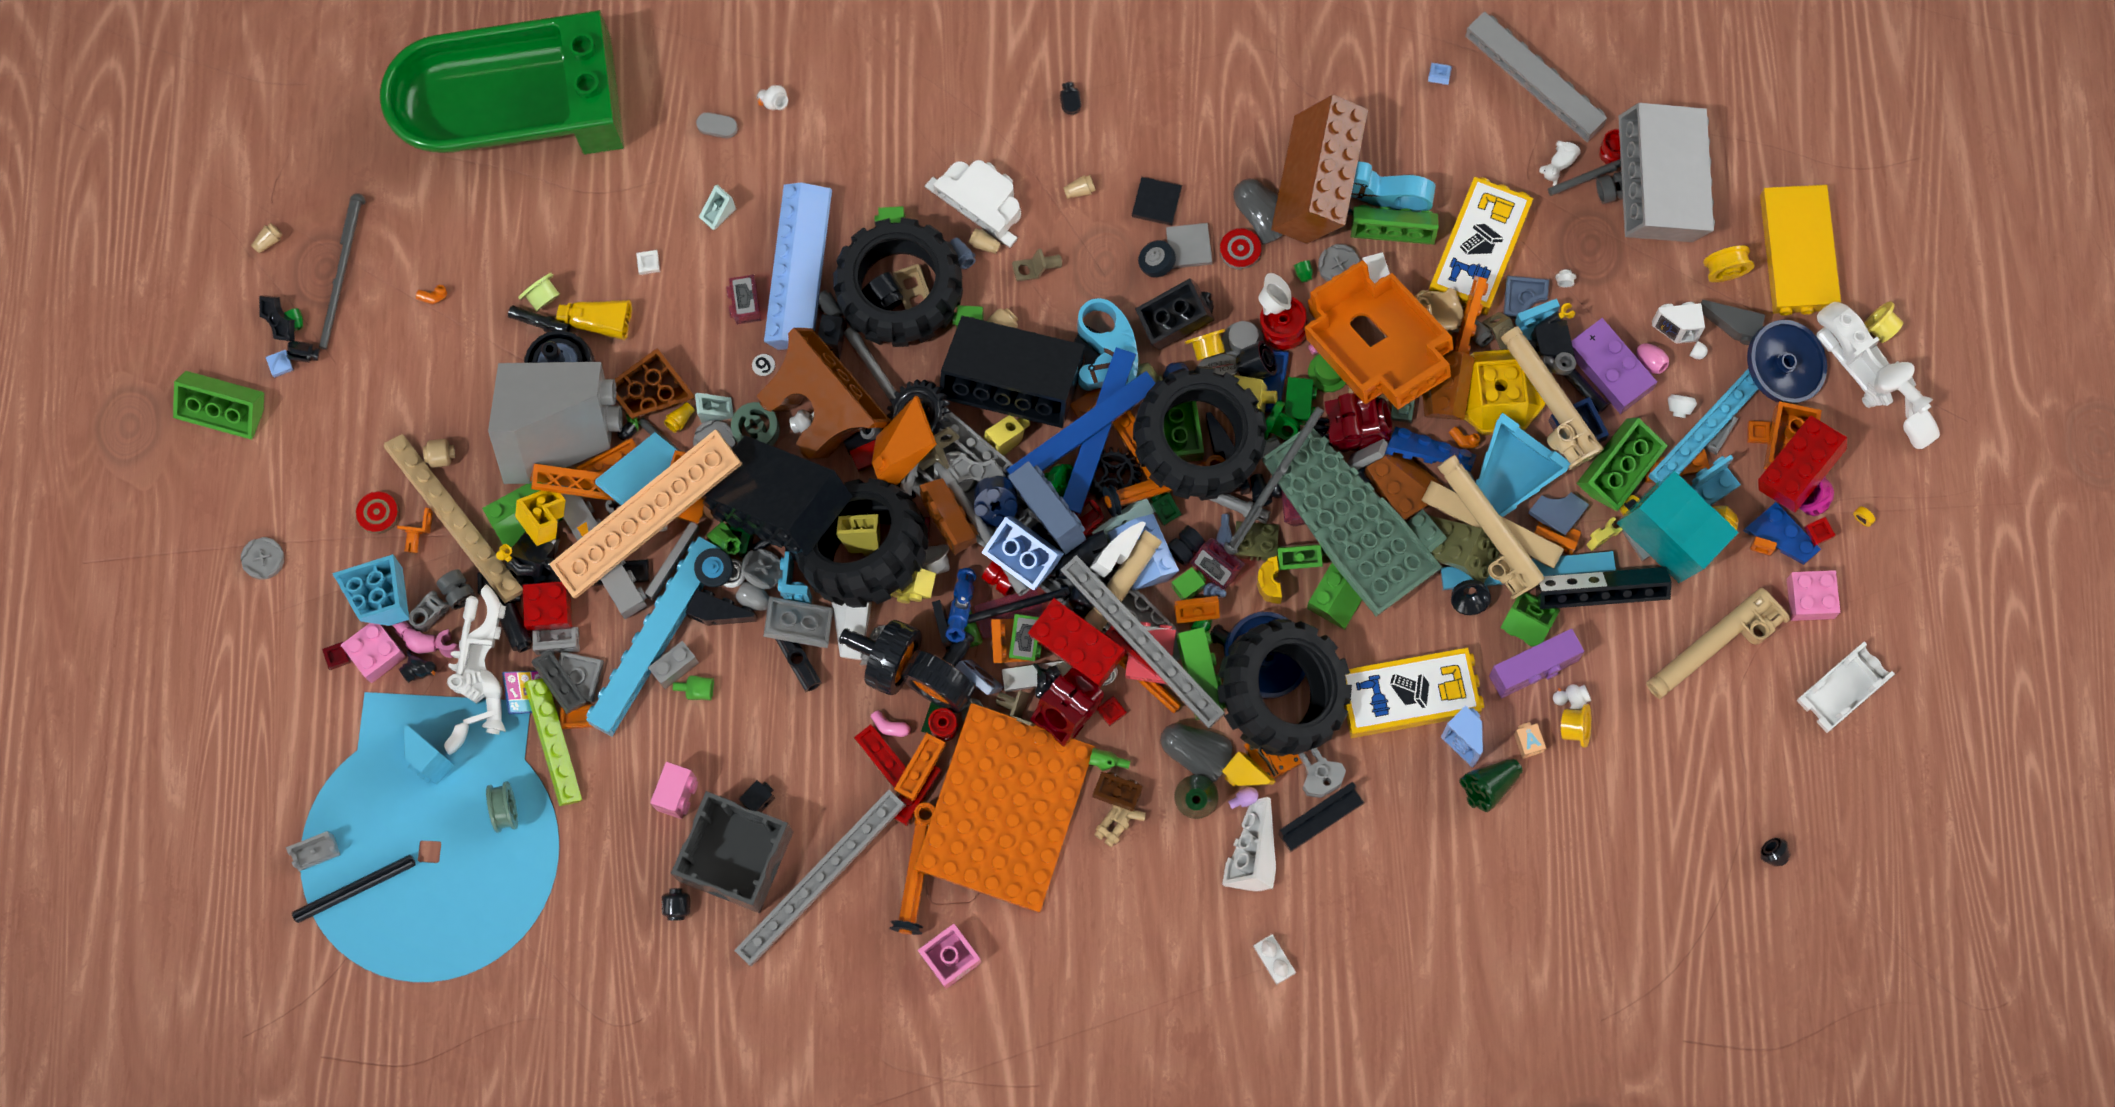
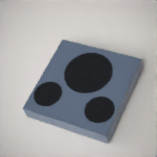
(979, 677)

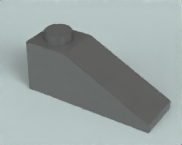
(1734, 321)

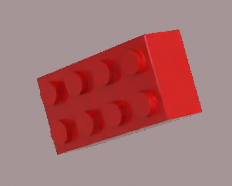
(1802, 463)
(1077, 642)

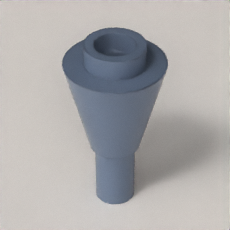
(1224, 533)

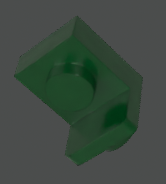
(1164, 507)
(746, 541)

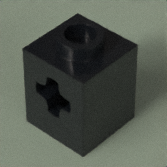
(757, 796)

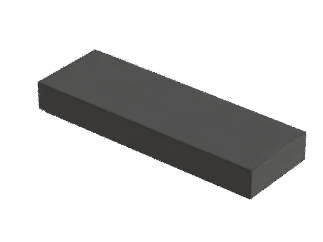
(558, 682)

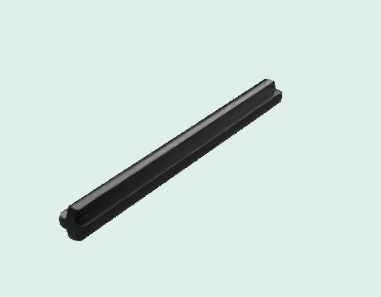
(353, 888)

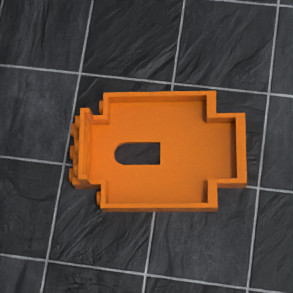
(1399, 365)

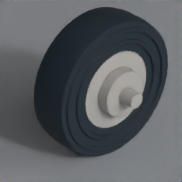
(1157, 258)

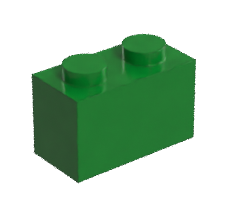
(1299, 399)

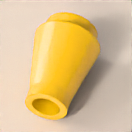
(677, 419)

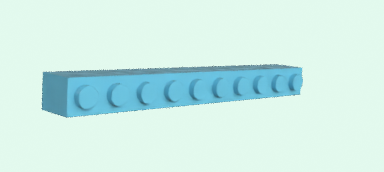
(648, 644)

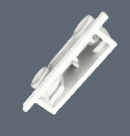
(980, 196)

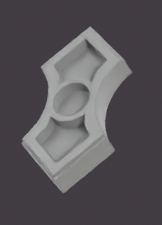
(965, 469)

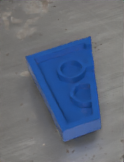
(1782, 529)

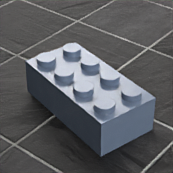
(1048, 506)

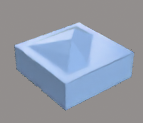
(1439, 73)
(279, 363)

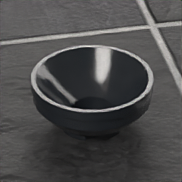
(1470, 603)

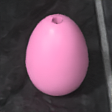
(1652, 358)

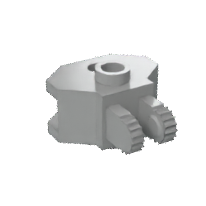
(1320, 772)

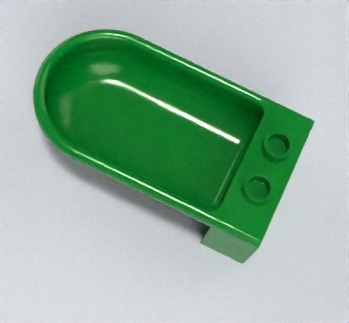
(506, 86)

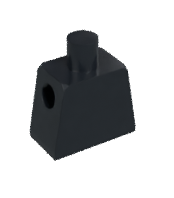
(832, 332)

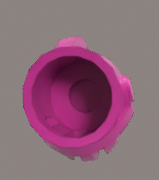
(1819, 499)

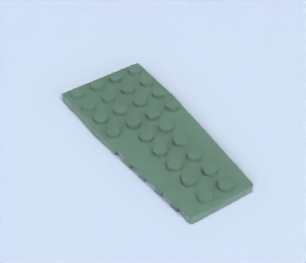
(1352, 524)

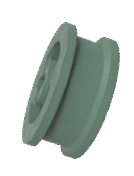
(748, 416)
(502, 807)

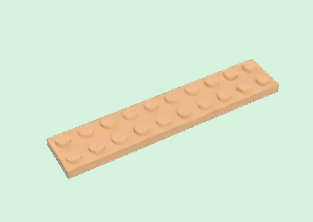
(645, 514)

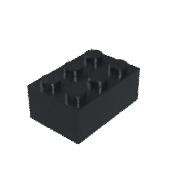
(1174, 314)

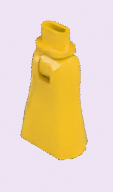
(604, 318)

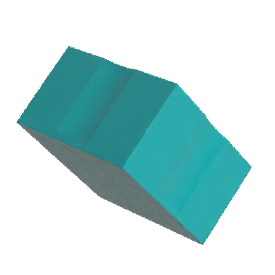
(1677, 527)

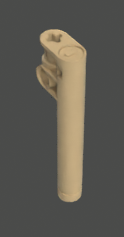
(1572, 435)
(1514, 564)
(1127, 574)
(1752, 613)

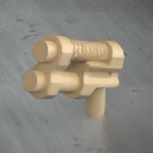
(1121, 817)

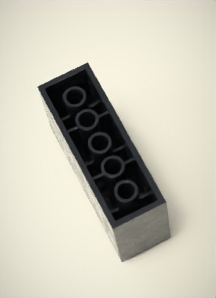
(1011, 371)
(778, 496)

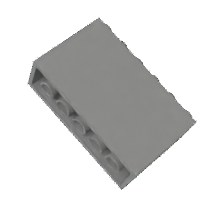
(1666, 172)

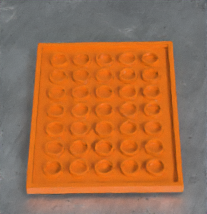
(1004, 808)

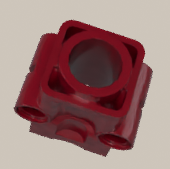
(1357, 424)
(1067, 706)

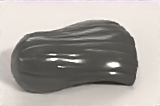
(1258, 206)
(1197, 749)

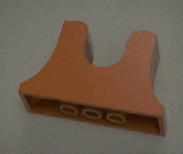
(836, 396)

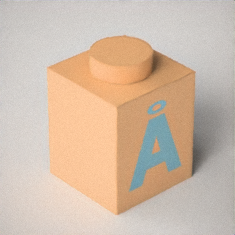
(1529, 740)

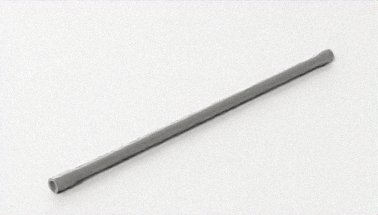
(858, 344)

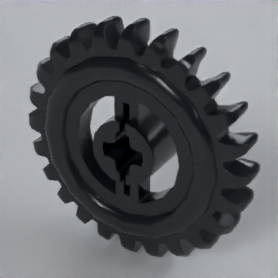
(931, 400)

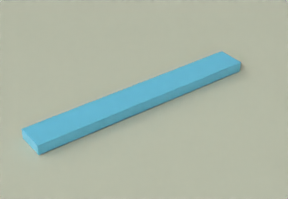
(1706, 428)
(1566, 565)

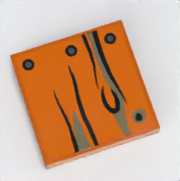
(1273, 764)

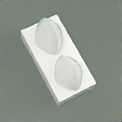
(1274, 959)

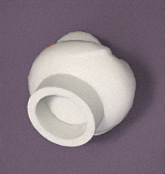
(773, 98)
(801, 421)
(1577, 696)

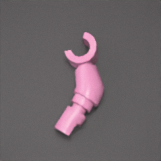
(425, 643)

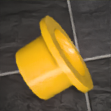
(1207, 345)
(1577, 725)

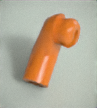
(432, 298)
(1465, 441)

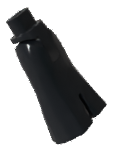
(1086, 551)

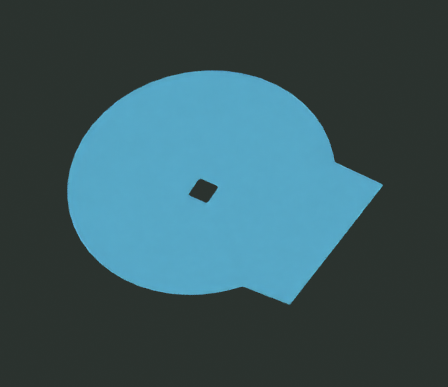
(487, 884)

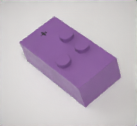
(1612, 366)
(1536, 663)

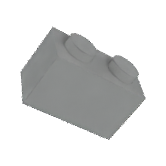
(673, 665)

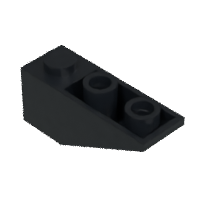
(714, 611)

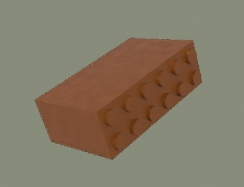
(1319, 169)

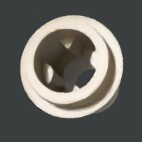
(1080, 187)
(267, 237)
(984, 241)

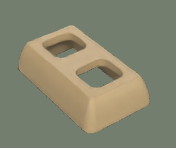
(921, 289)

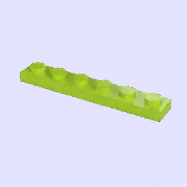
(553, 742)

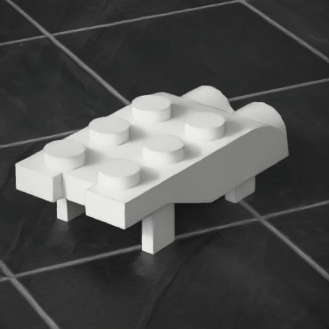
(1845, 687)

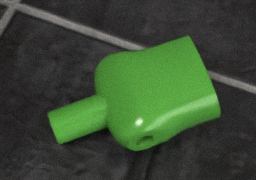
(696, 688)
(1105, 760)

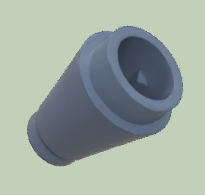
(965, 255)

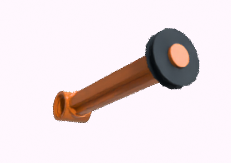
(1116, 499)
(914, 878)

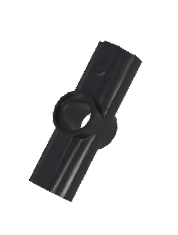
(804, 671)

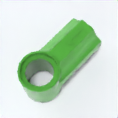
(724, 539)

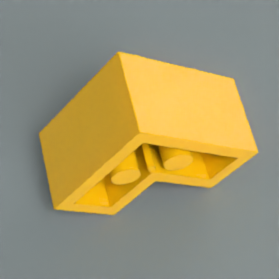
(539, 515)

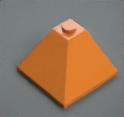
(903, 443)

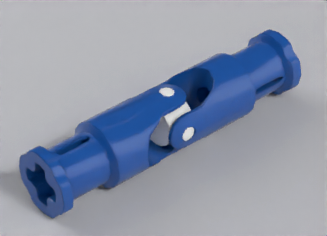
(960, 605)

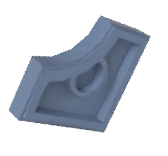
(1523, 293)
(1559, 513)

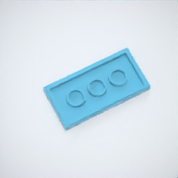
(636, 469)

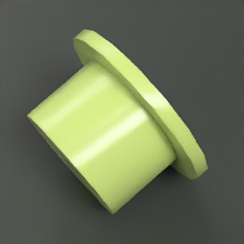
(540, 293)

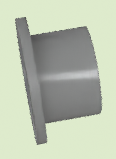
(1240, 336)

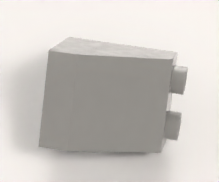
(550, 416)

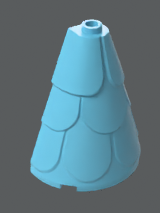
(1516, 466)

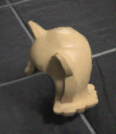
(1443, 307)

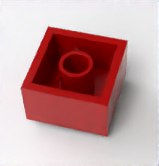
(546, 607)

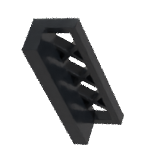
(1321, 817)

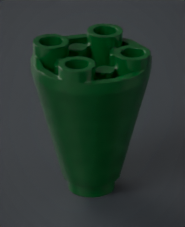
(1490, 783)

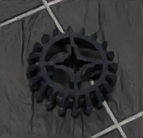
(1127, 463)

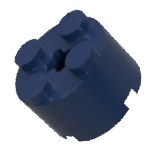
(995, 500)

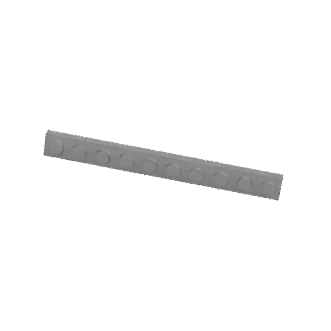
(1143, 642)
(819, 878)

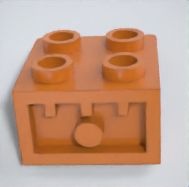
(1001, 640)

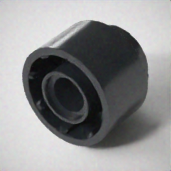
(884, 292)
(1256, 361)

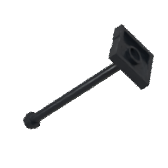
(942, 620)

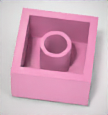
(1813, 595)
(373, 651)
(674, 790)
(949, 956)

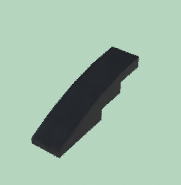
(1222, 445)

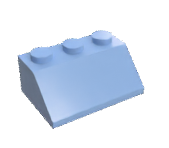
(1022, 552)
(1161, 565)
(1464, 735)

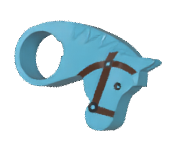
(1393, 191)
(1122, 337)

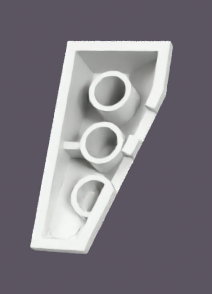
(854, 619)
(1254, 857)

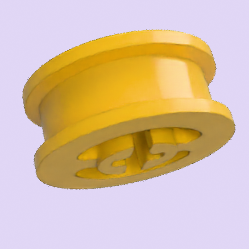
(1728, 263)

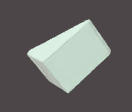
(717, 207)
(713, 407)

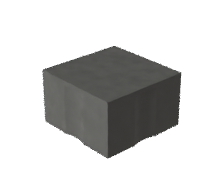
(732, 852)

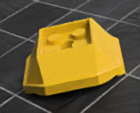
(1486, 403)

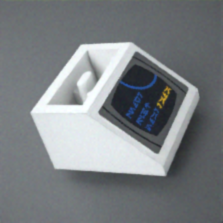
(1680, 322)

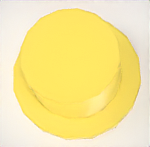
(1884, 322)

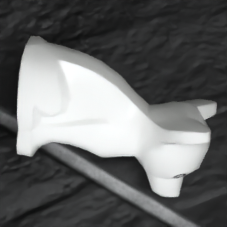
(1564, 157)

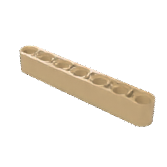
(1533, 544)

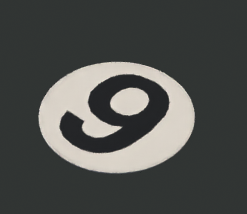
(763, 364)

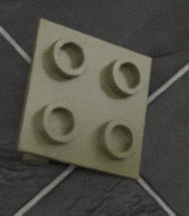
(1259, 541)

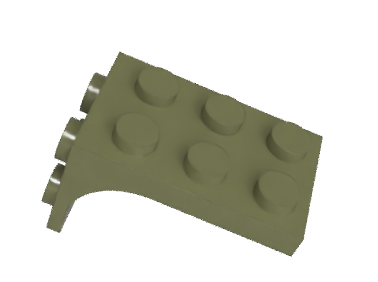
(1465, 548)

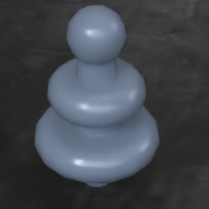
(1214, 590)

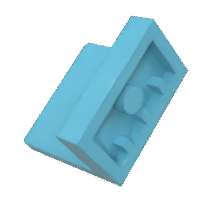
(1530, 318)
(1716, 481)
(792, 591)

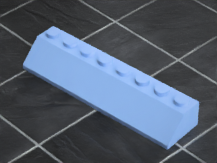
(797, 261)

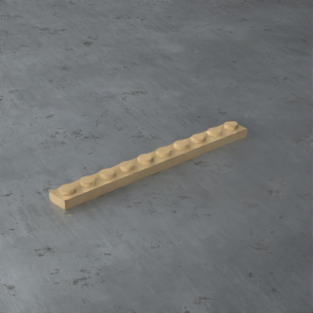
(453, 518)

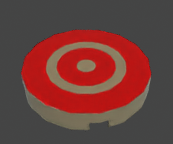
(377, 512)

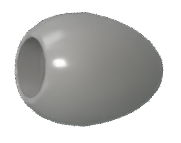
(752, 597)

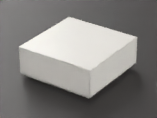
(648, 262)

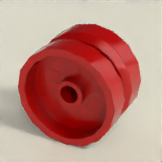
(1286, 328)

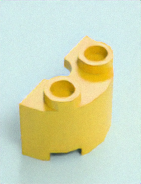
(1266, 585)

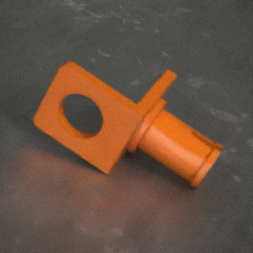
(413, 533)

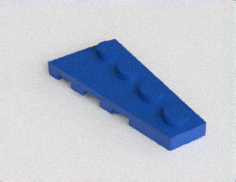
(1422, 446)

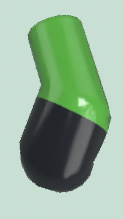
(629, 428)

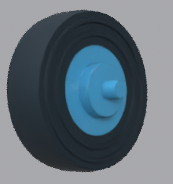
(713, 567)

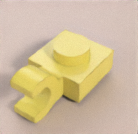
(1601, 536)

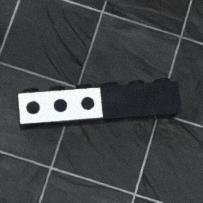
(1604, 588)

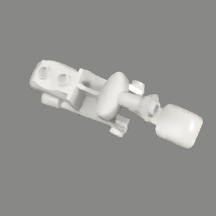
(1874, 373)
(471, 674)

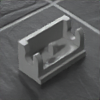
(556, 641)
(313, 851)

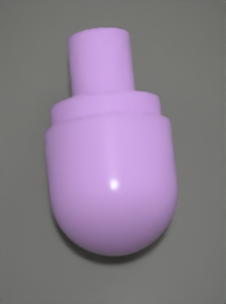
(1244, 797)

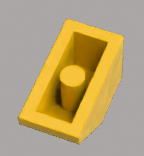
(1245, 772)

